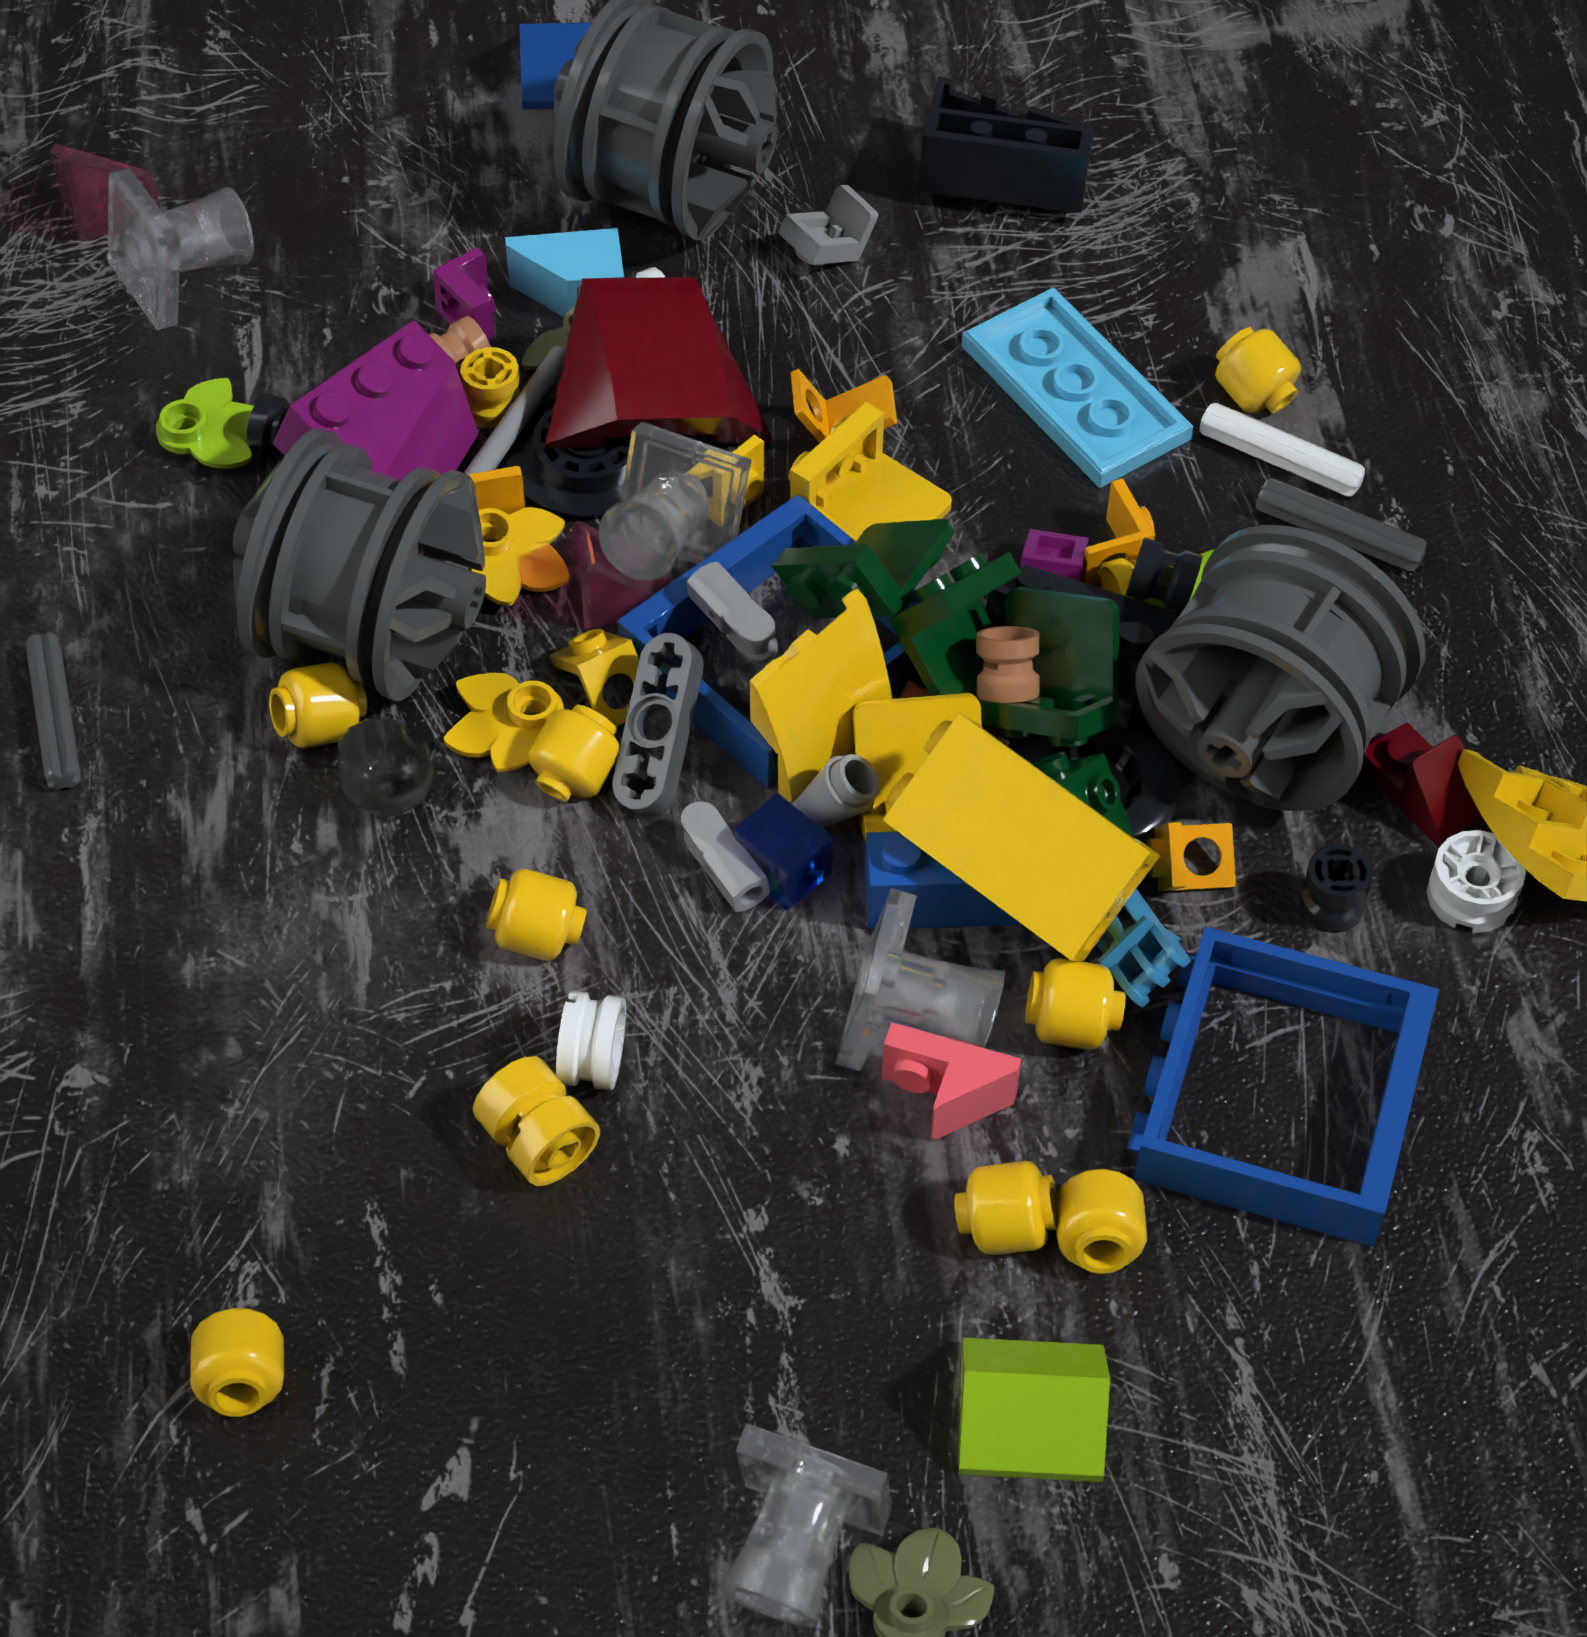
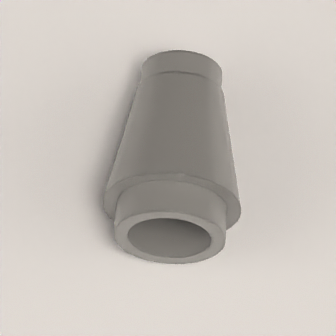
(840, 791)

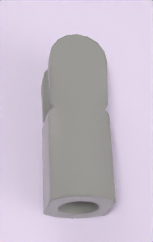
(734, 612)
(723, 857)

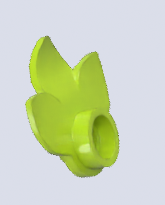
(207, 425)

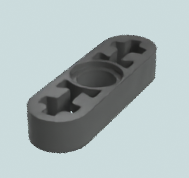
(649, 677)

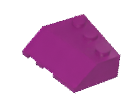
(393, 402)

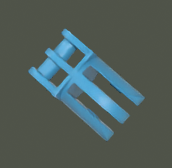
(1140, 950)

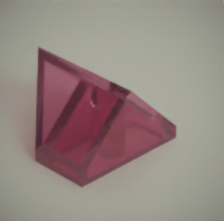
(85, 187)
(602, 589)

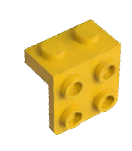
(858, 483)
(893, 740)

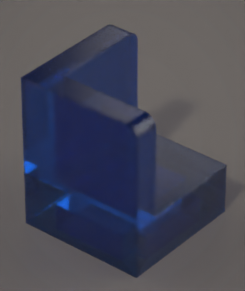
(791, 847)

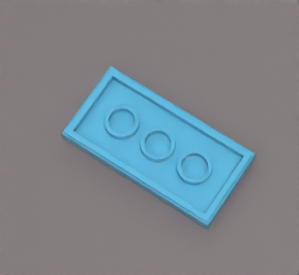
(1077, 387)

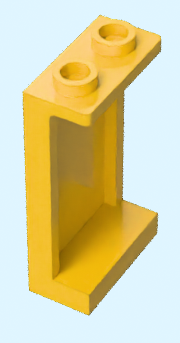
(1018, 837)

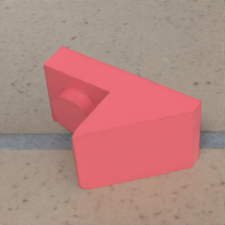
(965, 1077)

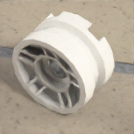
(1493, 879)
(591, 1040)

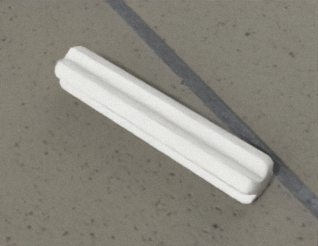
(1282, 449)

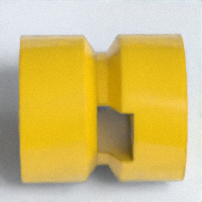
(535, 1119)

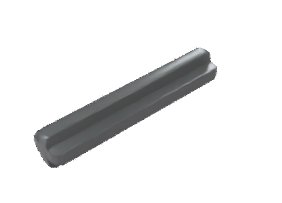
(1341, 524)
(53, 711)

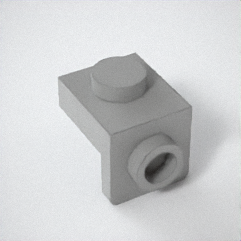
(831, 234)

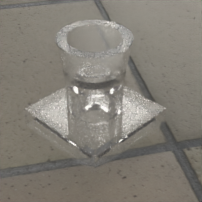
(155, 246)
(674, 503)
(915, 990)
(799, 1522)

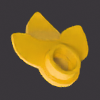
(521, 553)
(500, 718)

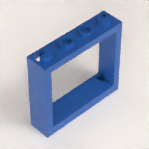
(750, 563)
(1310, 984)

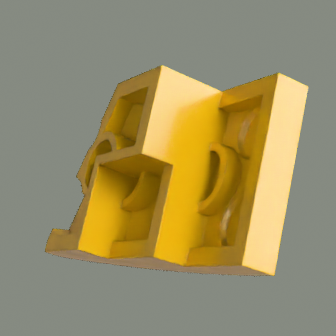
(810, 693)
(1535, 819)

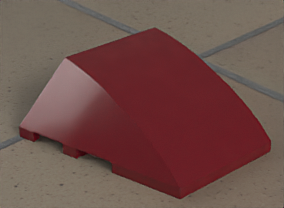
(651, 358)

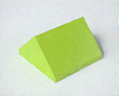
(1033, 1409)

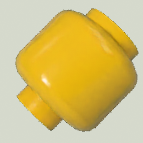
(1258, 370)
(316, 704)
(574, 753)
(535, 914)
(1074, 1004)
(1007, 1207)
(1100, 1220)
(237, 1361)

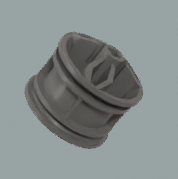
(665, 115)
(358, 564)
(1281, 667)

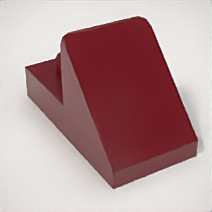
(1423, 781)

